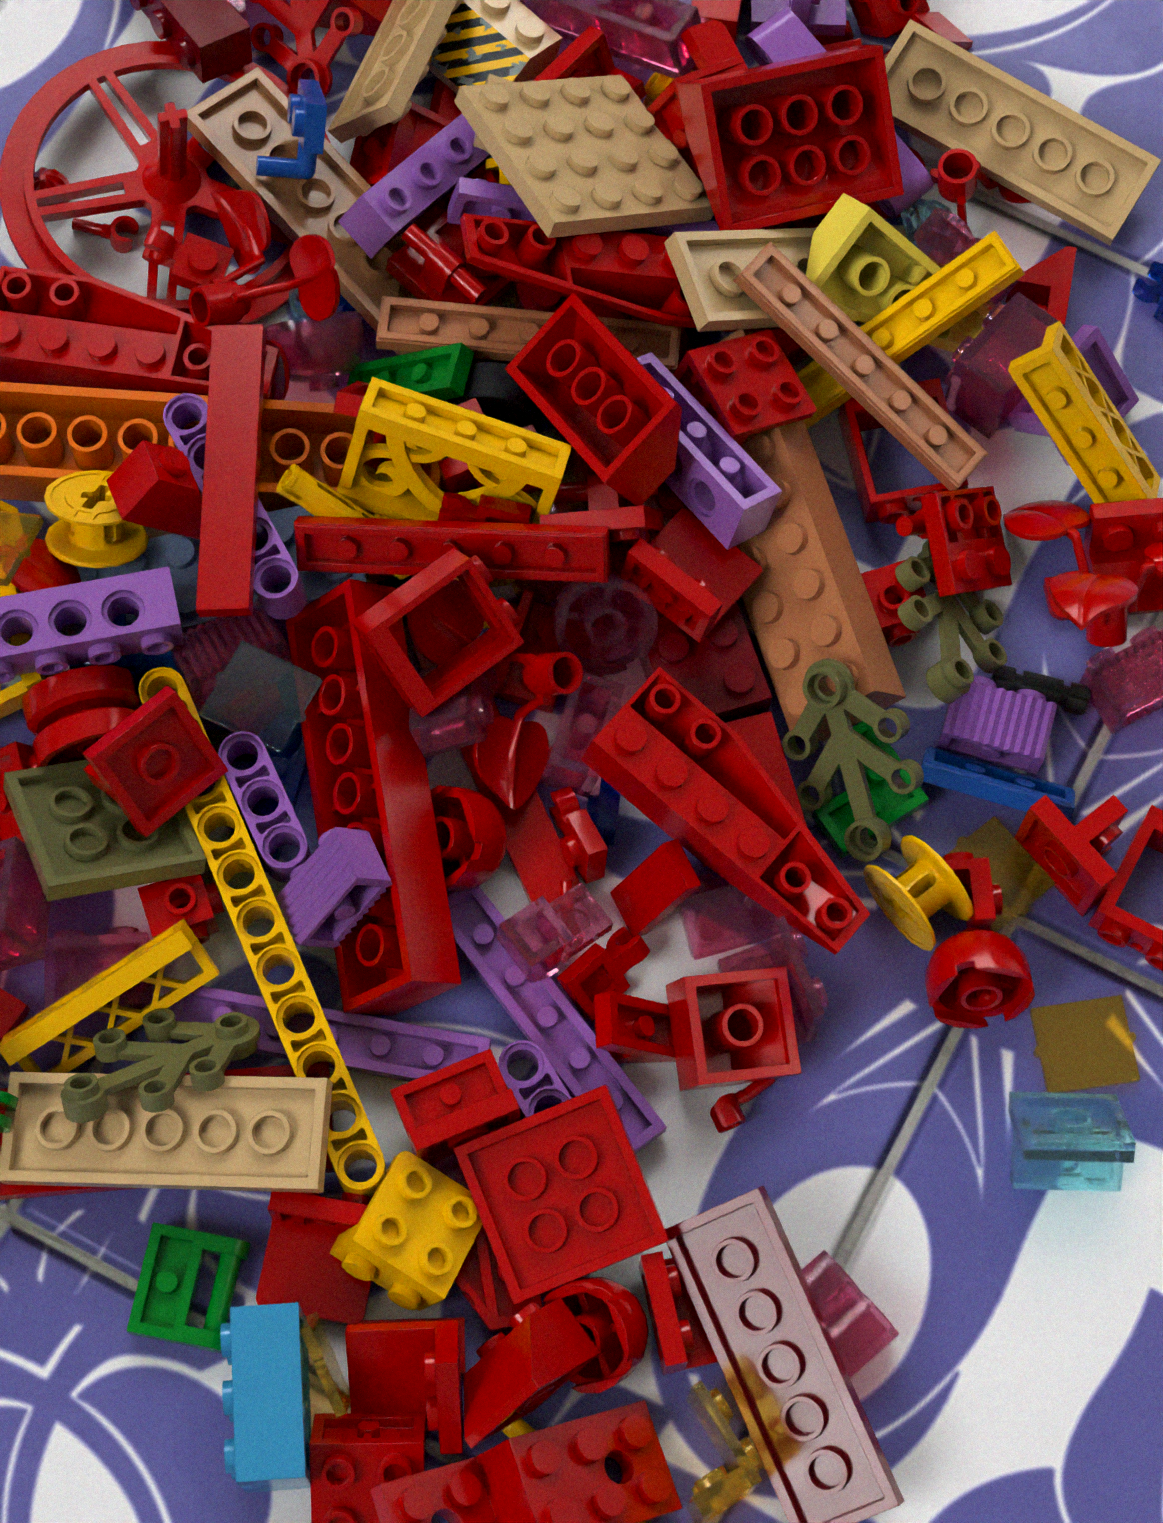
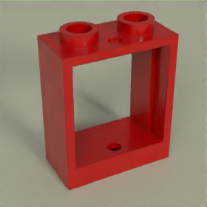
(891, 505)
(467, 664)
(1118, 925)

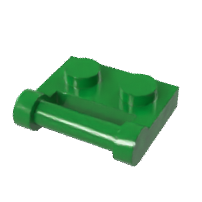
(170, 1284)

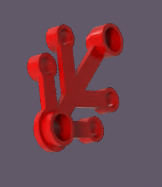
(302, 20)

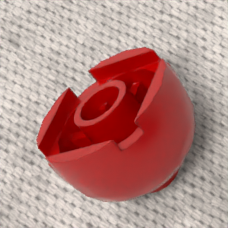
(469, 836)
(978, 977)
(613, 1323)

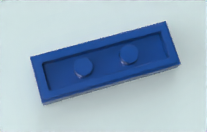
(992, 782)

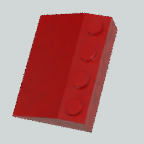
(793, 136)

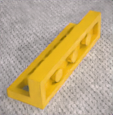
(1083, 420)
(103, 988)

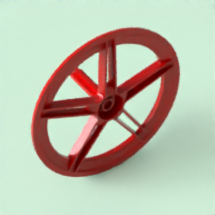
(168, 177)

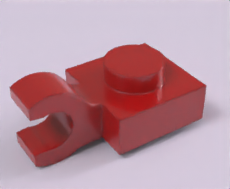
(192, 262)
(490, 509)
(602, 970)

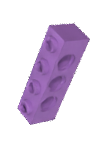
(413, 187)
(713, 470)
(95, 606)

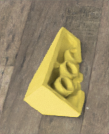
(871, 265)

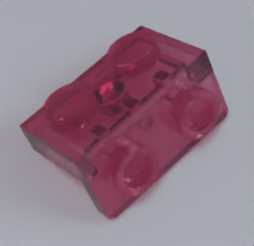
(76, 958)

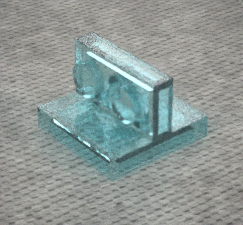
(1068, 1141)

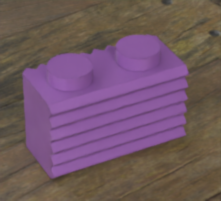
(999, 725)
(333, 888)

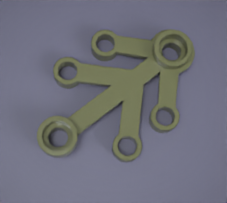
(952, 674)
(849, 751)
(225, 1040)

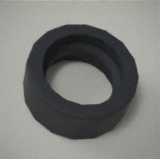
(499, 395)

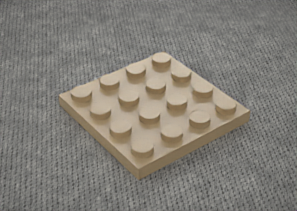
(584, 155)

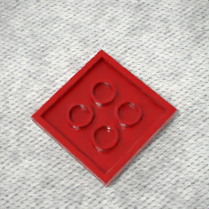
(561, 1194)

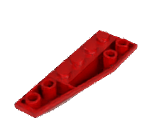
(601, 268)
(125, 347)
(723, 808)

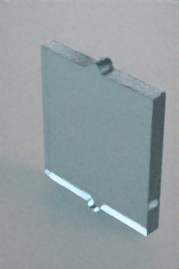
(260, 696)

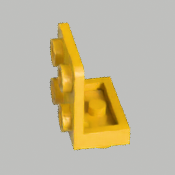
(411, 1234)

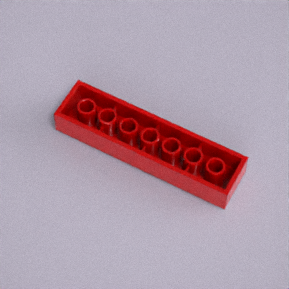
(375, 780)

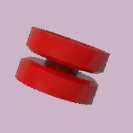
(76, 710)

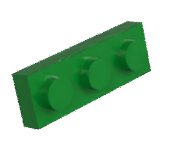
(433, 371)

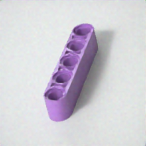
(787, 38)
(273, 561)

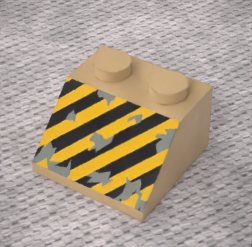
(493, 39)

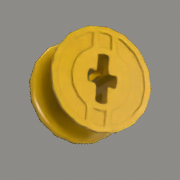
(89, 523)
(918, 892)

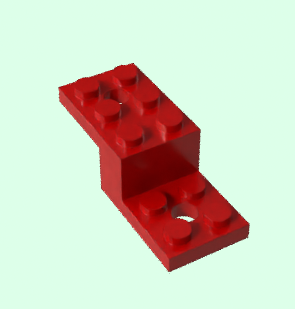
(546, 1478)

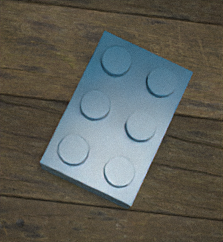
(267, 1398)

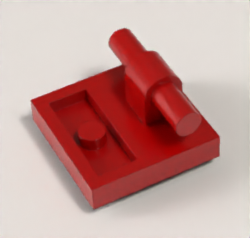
(437, 269)
(606, 509)
(962, 539)

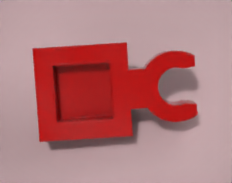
(581, 842)

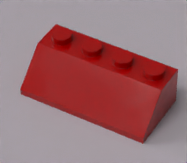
(601, 400)

